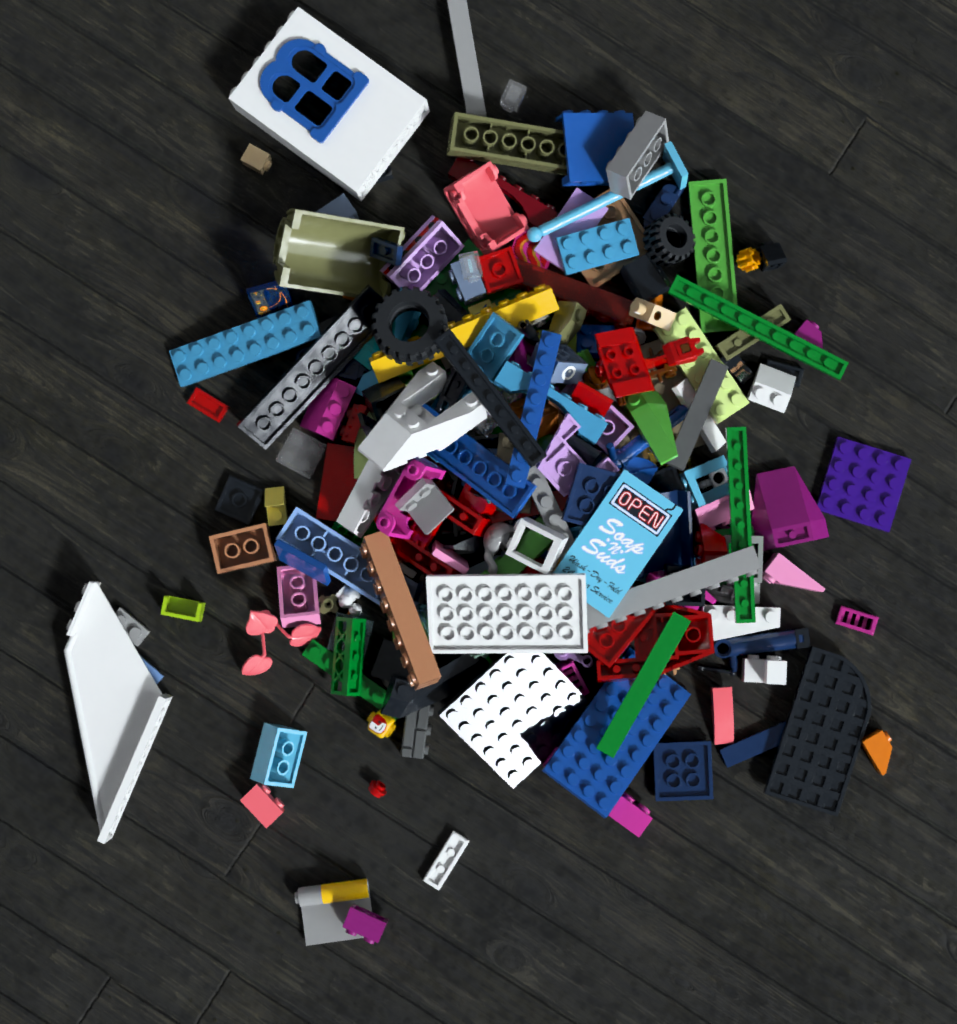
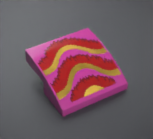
(524, 250)

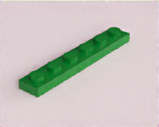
(324, 659)

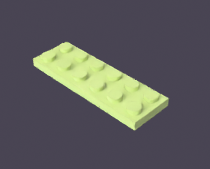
(729, 397)

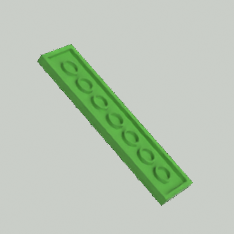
(713, 246)

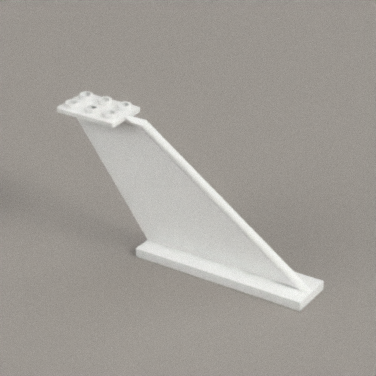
(113, 702)

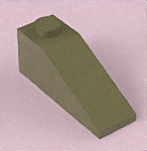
(567, 320)

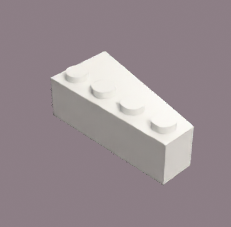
(367, 498)

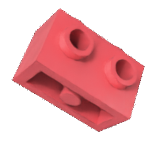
(263, 804)

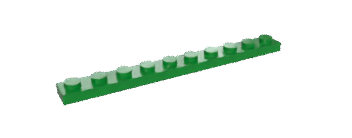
(758, 327)
(740, 518)

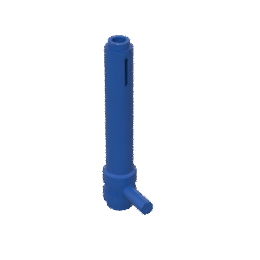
(622, 456)

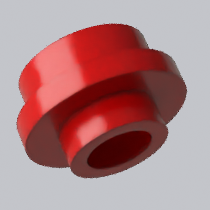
(377, 788)

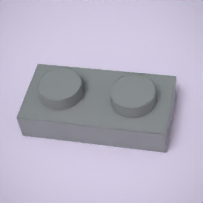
(134, 629)

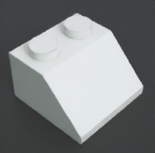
(771, 388)

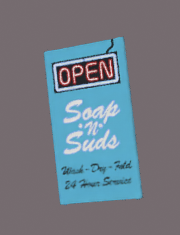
(619, 540)

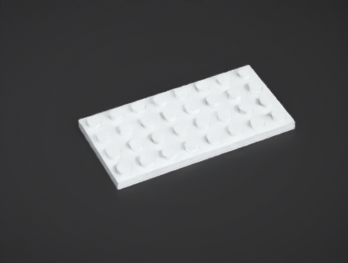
(507, 613)

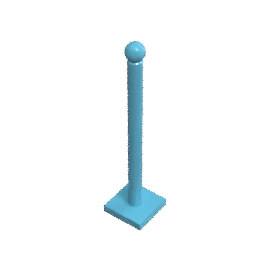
(673, 166)

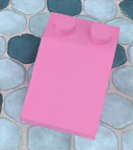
(783, 572)
(297, 598)

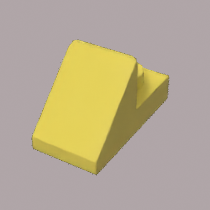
(276, 506)

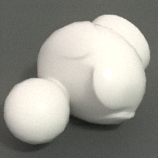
(347, 597)

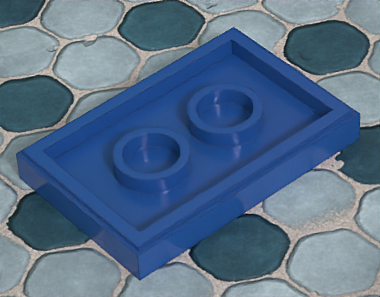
(302, 562)

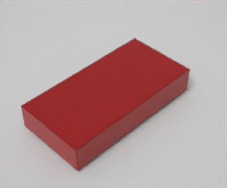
(207, 404)

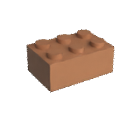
(242, 548)

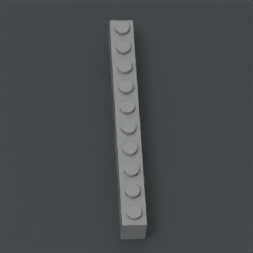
(679, 584)

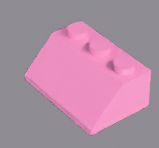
(715, 513)

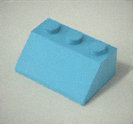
(278, 755)

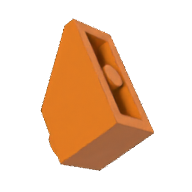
(878, 749)

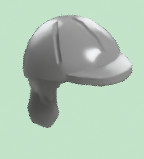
(495, 538)

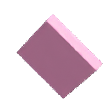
(450, 557)

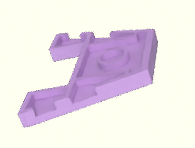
(562, 459)

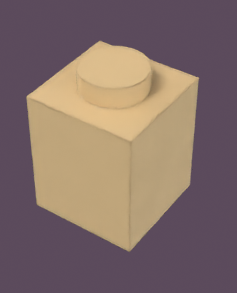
(256, 159)

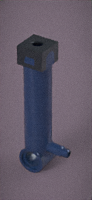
(762, 643)

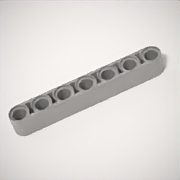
(466, 57)

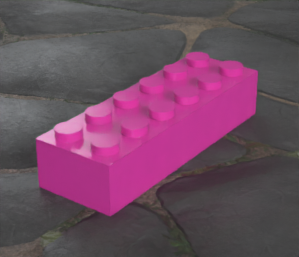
(626, 812)

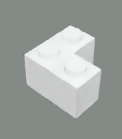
(768, 671)

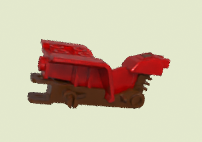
(626, 369)

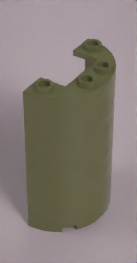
(331, 253)

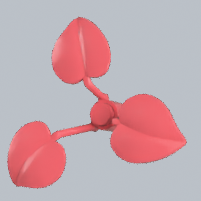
(264, 622)

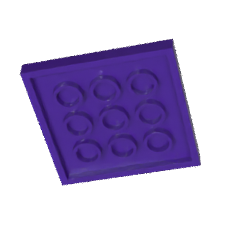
(863, 484)

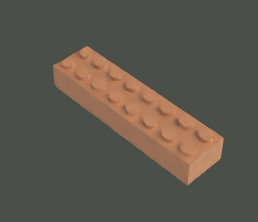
(400, 609)

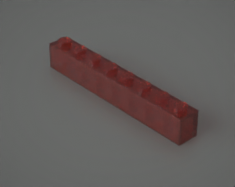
(597, 302)

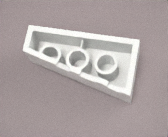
(724, 621)

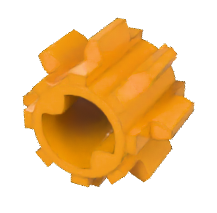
(748, 259)

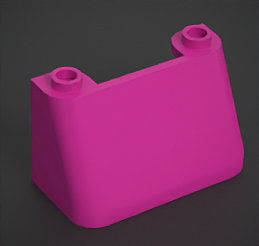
(390, 519)

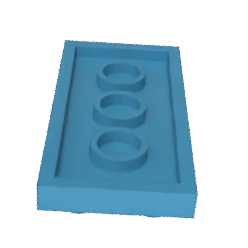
(597, 246)

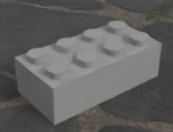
(637, 155)

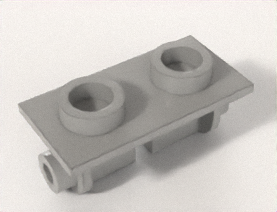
(723, 594)

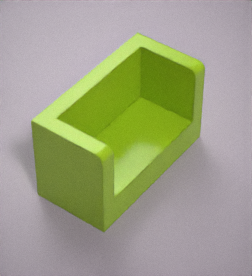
(183, 608)

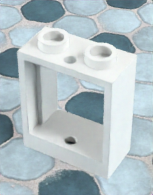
(554, 553)

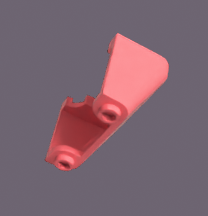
(484, 209)

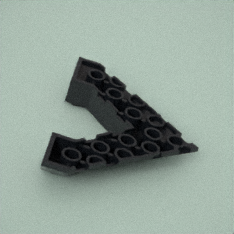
(455, 672)

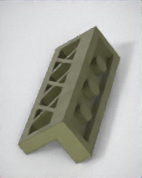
(740, 340)

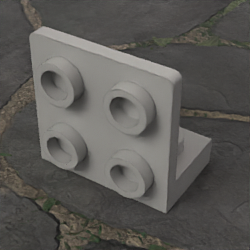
(425, 505)

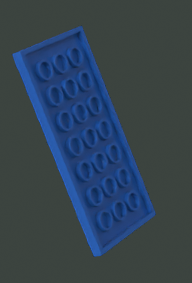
(595, 775)

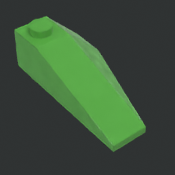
(652, 421)

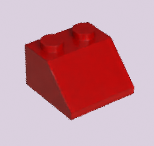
(591, 398)

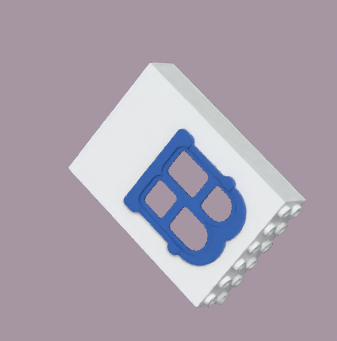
(364, 125)

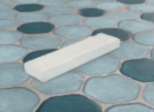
(709, 432)

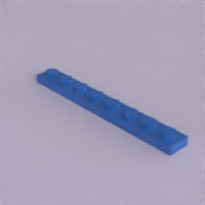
(534, 402)

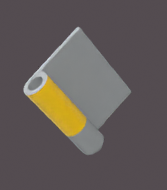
(326, 908)

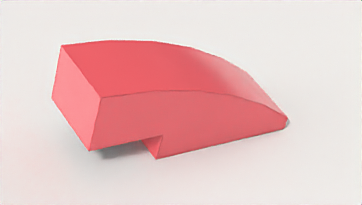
(722, 715)

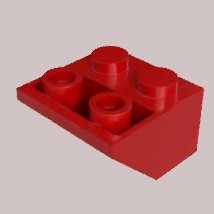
(708, 545)

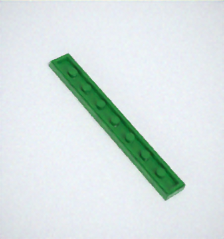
(643, 684)

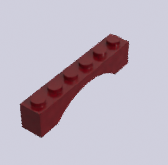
(534, 211)

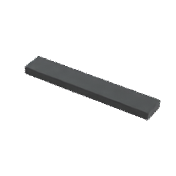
(698, 412)

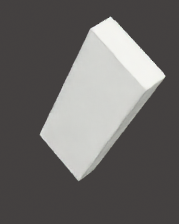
(446, 860)

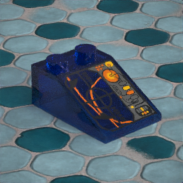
(269, 298)

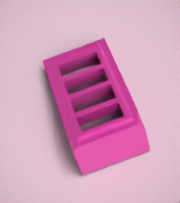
(872, 626)
(568, 663)

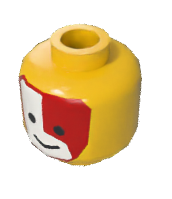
(381, 724)

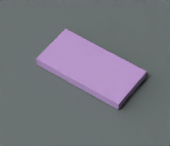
(548, 247)

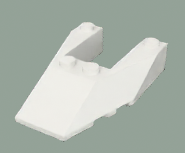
(411, 430)

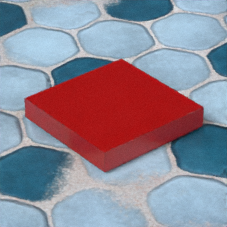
(500, 270)

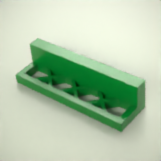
(351, 657)

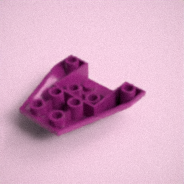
(785, 510)

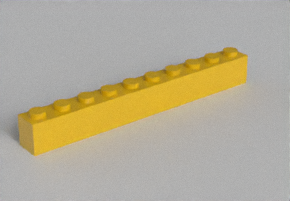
(525, 306)

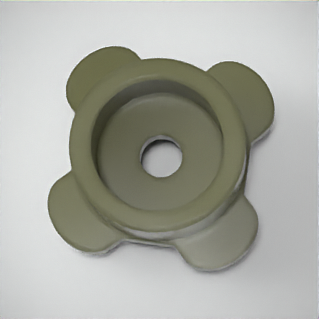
(333, 604)

